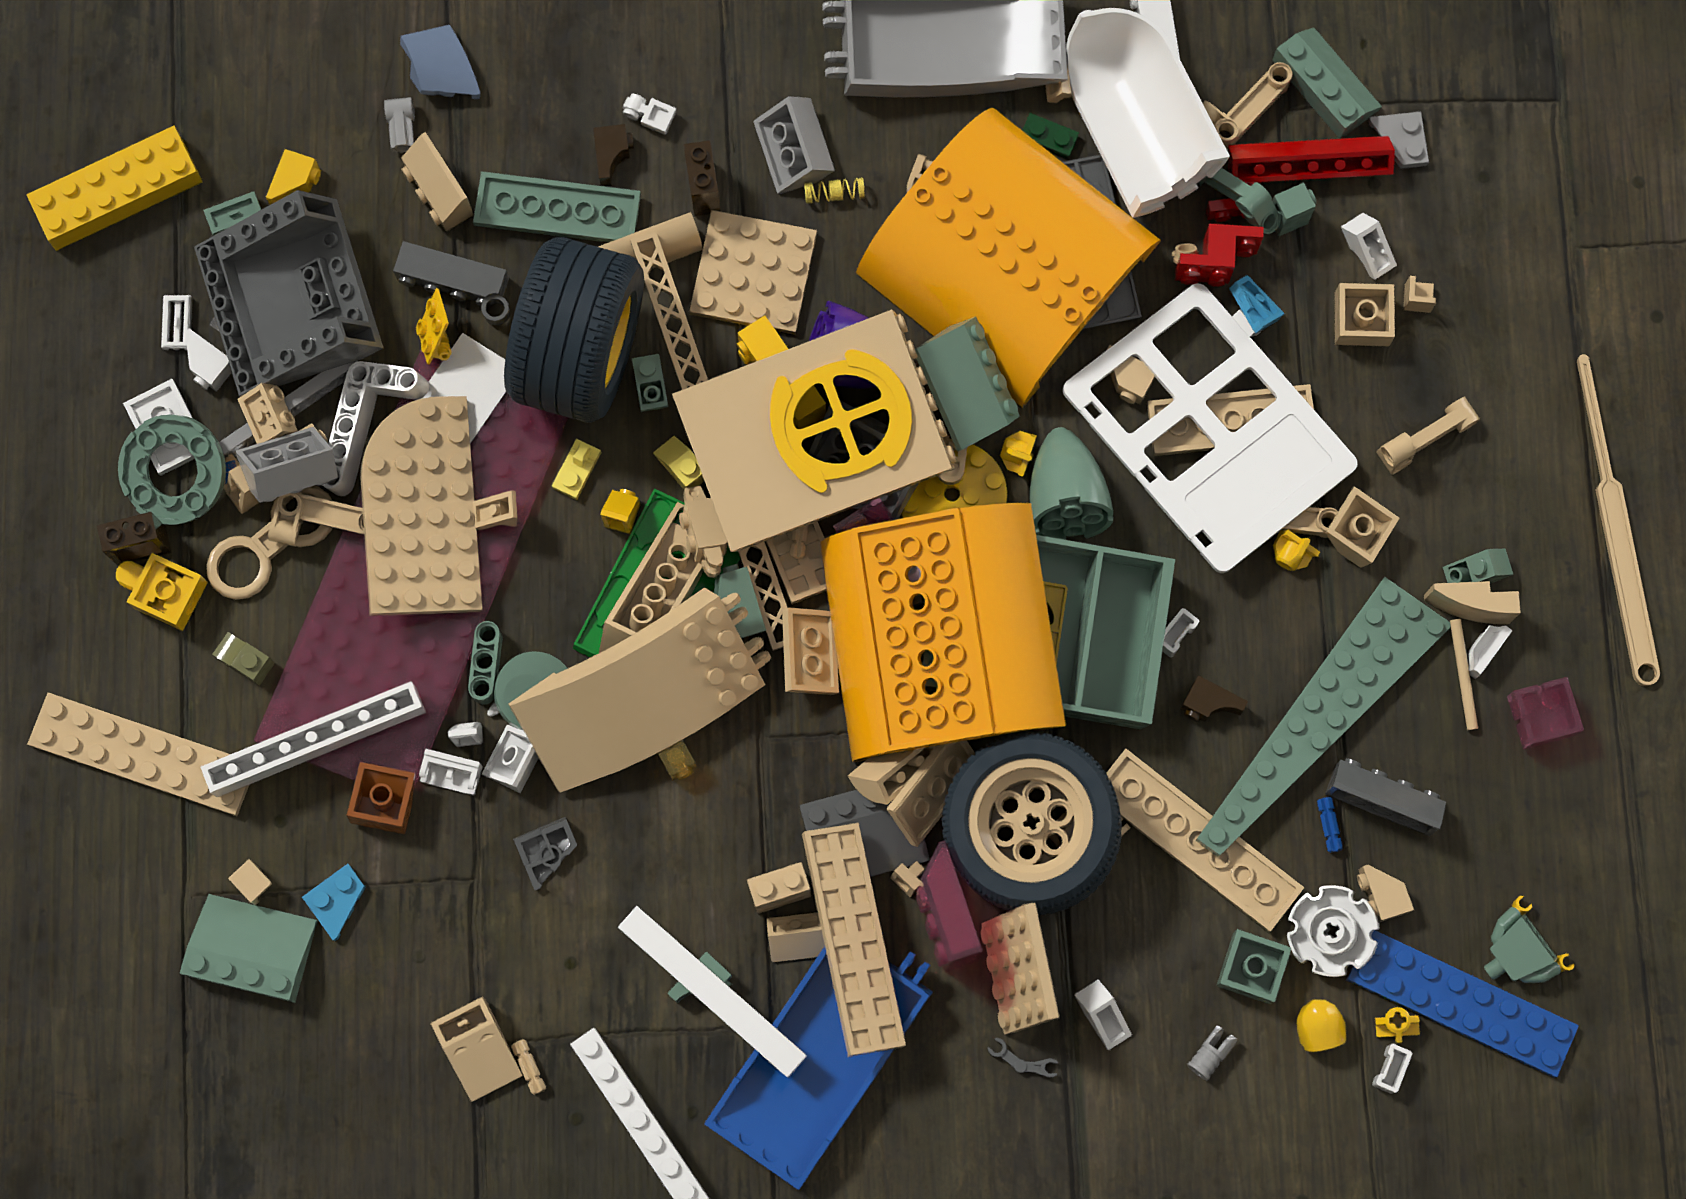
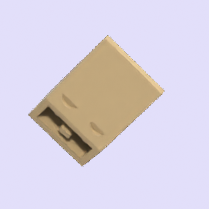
(477, 1049)

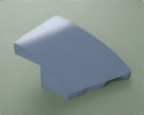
(439, 63)

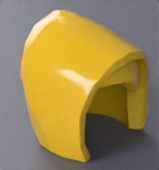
(1320, 1026)

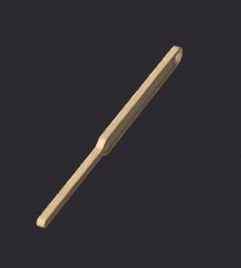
(1619, 542)

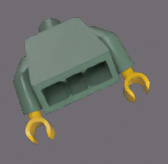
(1522, 949)

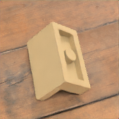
(795, 937)

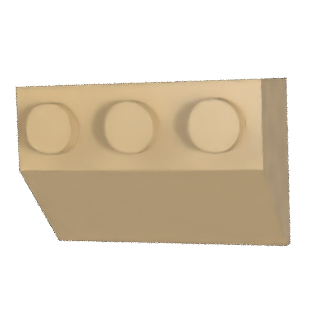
(435, 184)

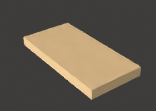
(923, 796)

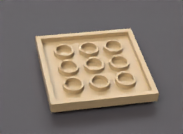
(753, 271)
(1019, 969)

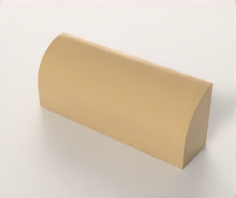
(677, 237)
(885, 775)

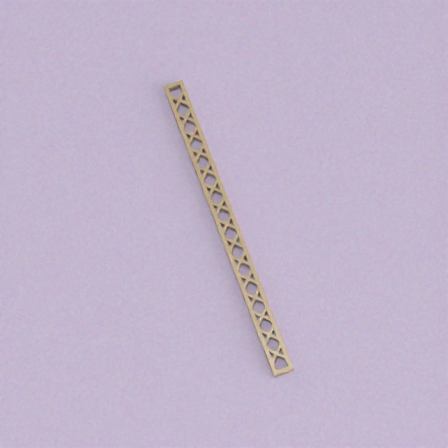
(685, 384)

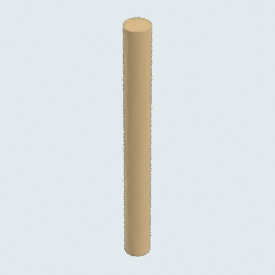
(1464, 675)

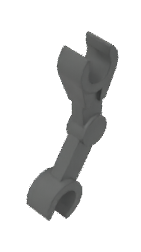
(1020, 1065)

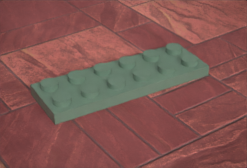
(556, 207)

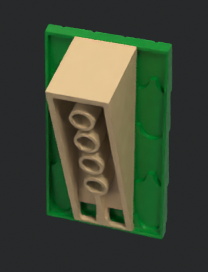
(647, 579)

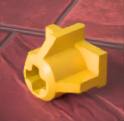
(1018, 451)
(1292, 551)
(1397, 1024)

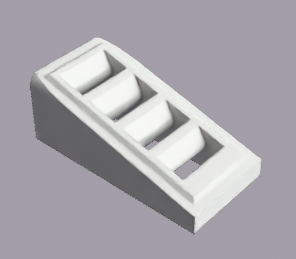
(466, 734)

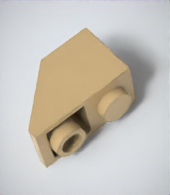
(1385, 893)

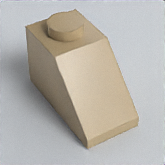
(1132, 380)

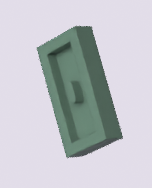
(231, 212)

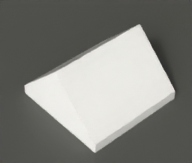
(511, 759)

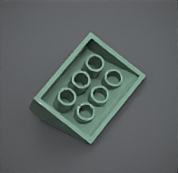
(966, 383)
(249, 948)

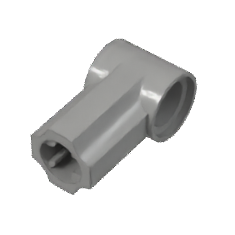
(400, 118)

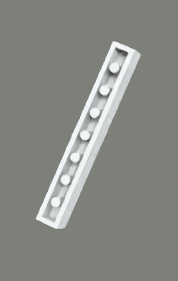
(313, 739)
(637, 1117)

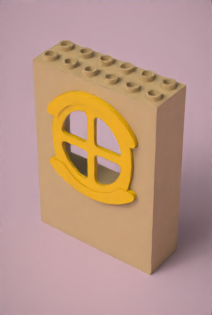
(755, 454)

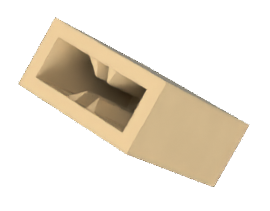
(779, 888)

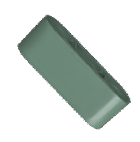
(480, 650)

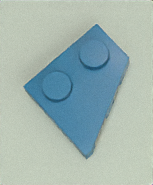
(1255, 304)
(335, 899)

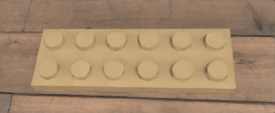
(1230, 408)

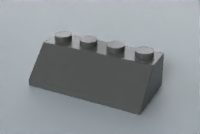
(1386, 798)

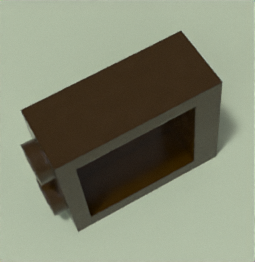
(702, 177)
(135, 543)

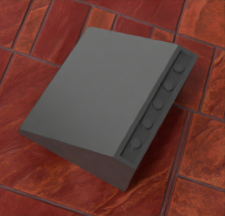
(288, 292)

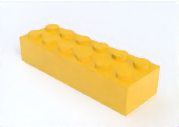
(114, 188)

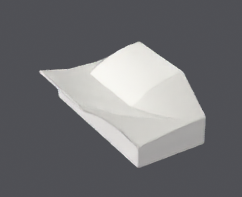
(1485, 648)

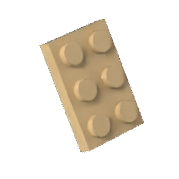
(809, 652)

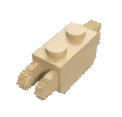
(704, 530)

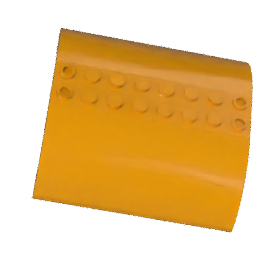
(1007, 240)

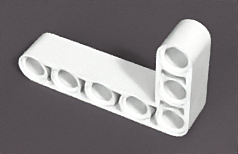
(361, 414)

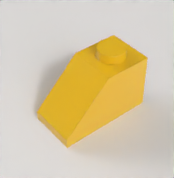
(293, 174)
(620, 510)

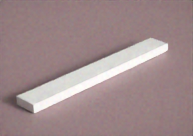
(712, 992)

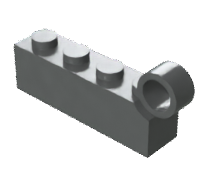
(454, 276)

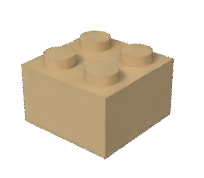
(1364, 314)

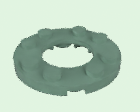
(134, 469)

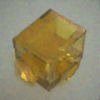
(677, 761)

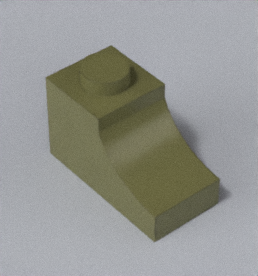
(244, 658)

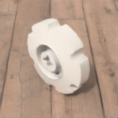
(1353, 940)

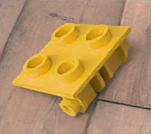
(432, 330)

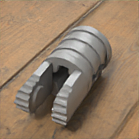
(1208, 1057)

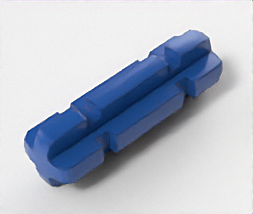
(1329, 824)

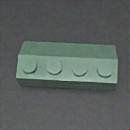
(1326, 82)

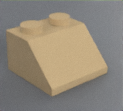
(1361, 528)

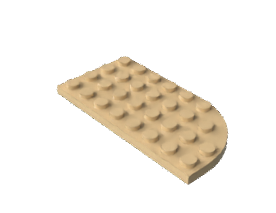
(421, 511)

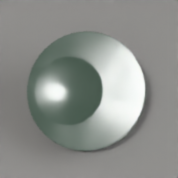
(521, 675)

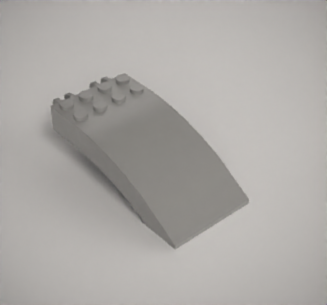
(946, 46)

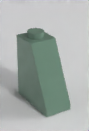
(739, 581)

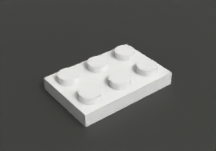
(158, 401)

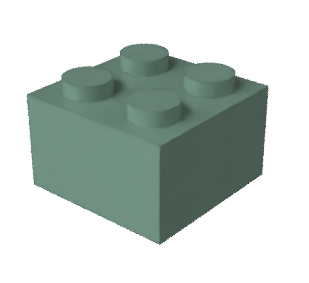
(1254, 966)

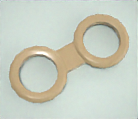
(263, 548)

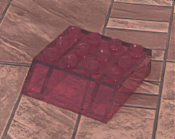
(947, 913)

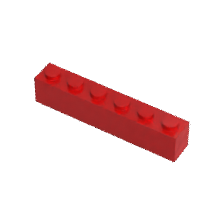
(1312, 159)

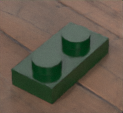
(1051, 135)

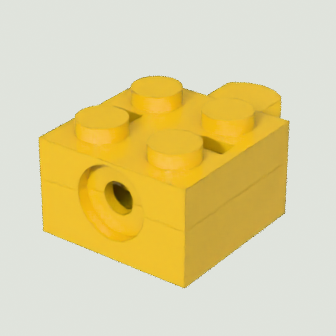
(160, 590)

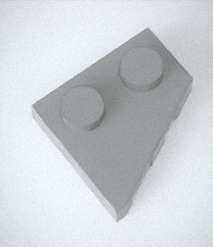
(1406, 135)

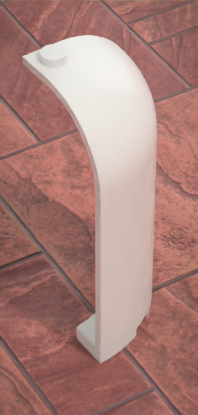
(1140, 108)

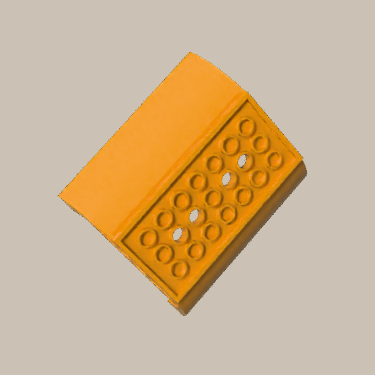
(979, 620)

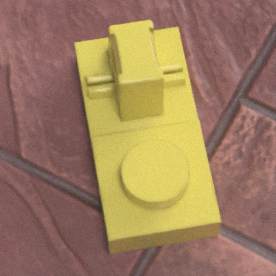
(576, 469)

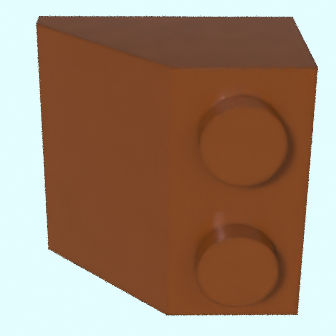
(381, 798)

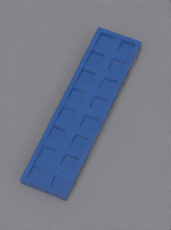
(1466, 1005)

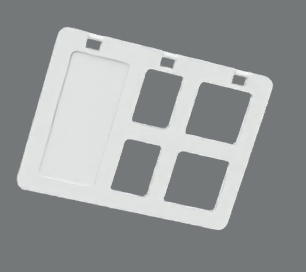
(1253, 476)

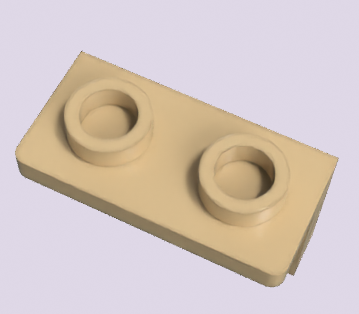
(267, 413)

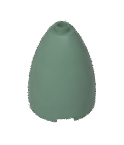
(1068, 489)

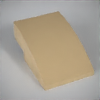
(1474, 602)

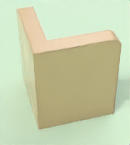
(1418, 296)
(250, 881)

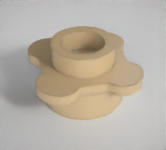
(1184, 248)

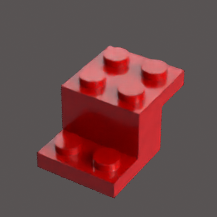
(1218, 255)

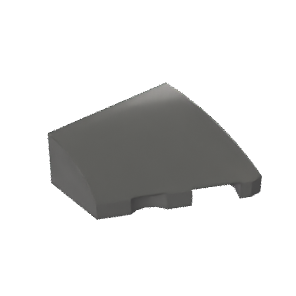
(545, 849)

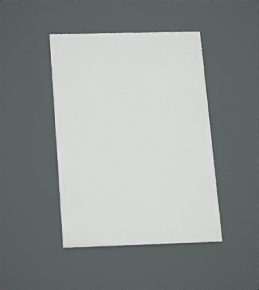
(471, 373)

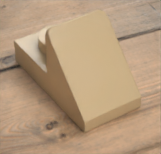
(495, 511)

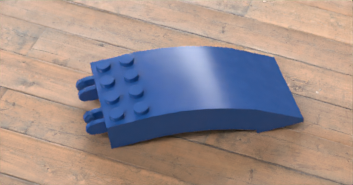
(796, 1118)

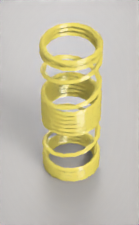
(835, 190)

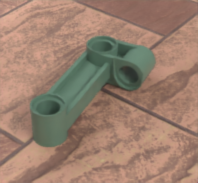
(1251, 200)

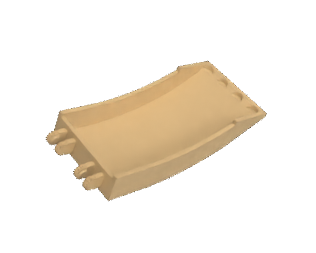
(642, 692)

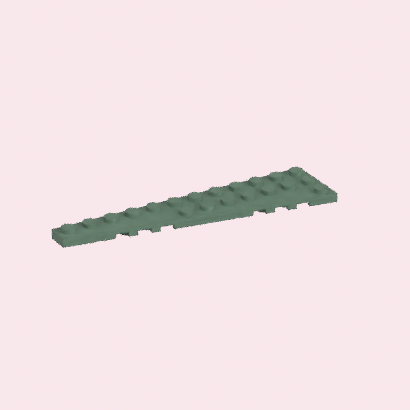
(1361, 667)

